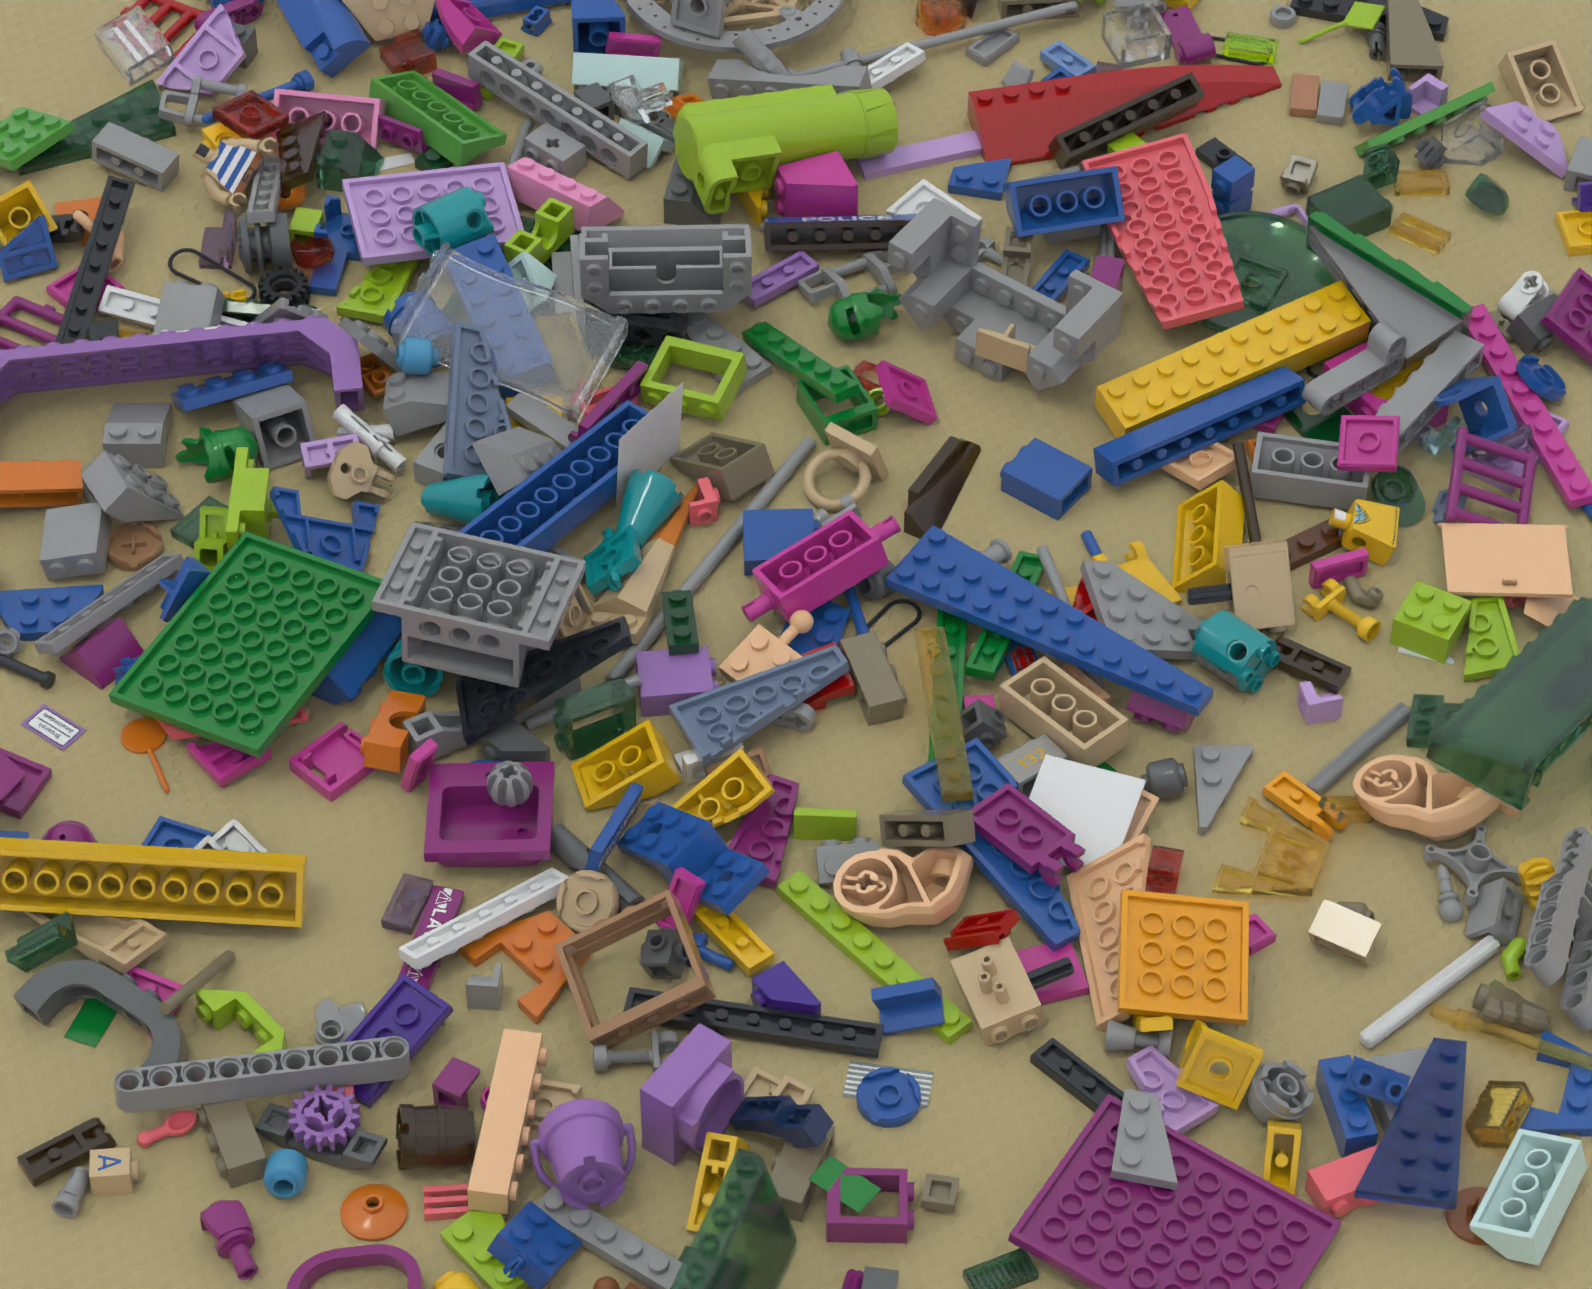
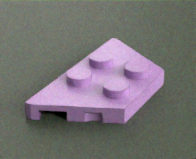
(210, 53)
(1529, 133)

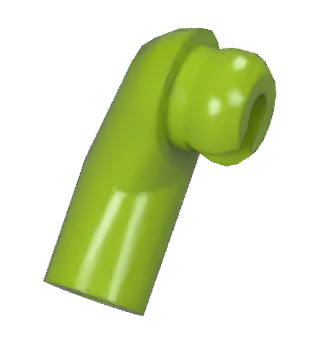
(1510, 958)

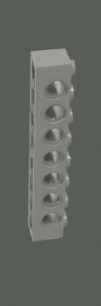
(552, 104)

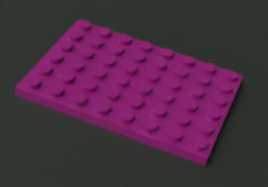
(1207, 1234)

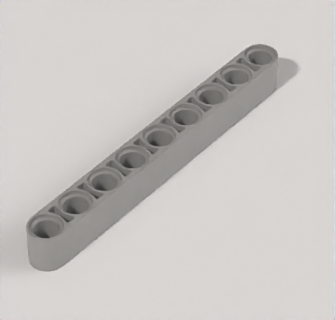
(261, 1074)

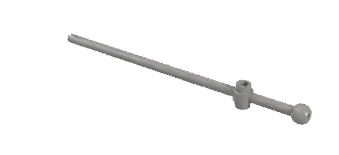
(852, 58)

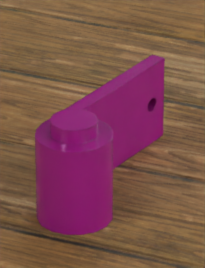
(1187, 39)

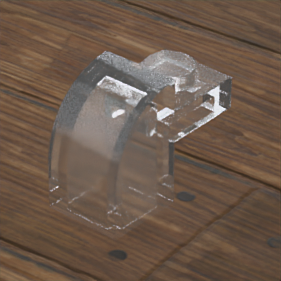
(637, 102)

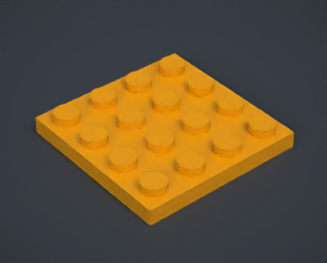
(1183, 957)

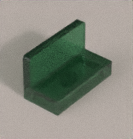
(43, 943)

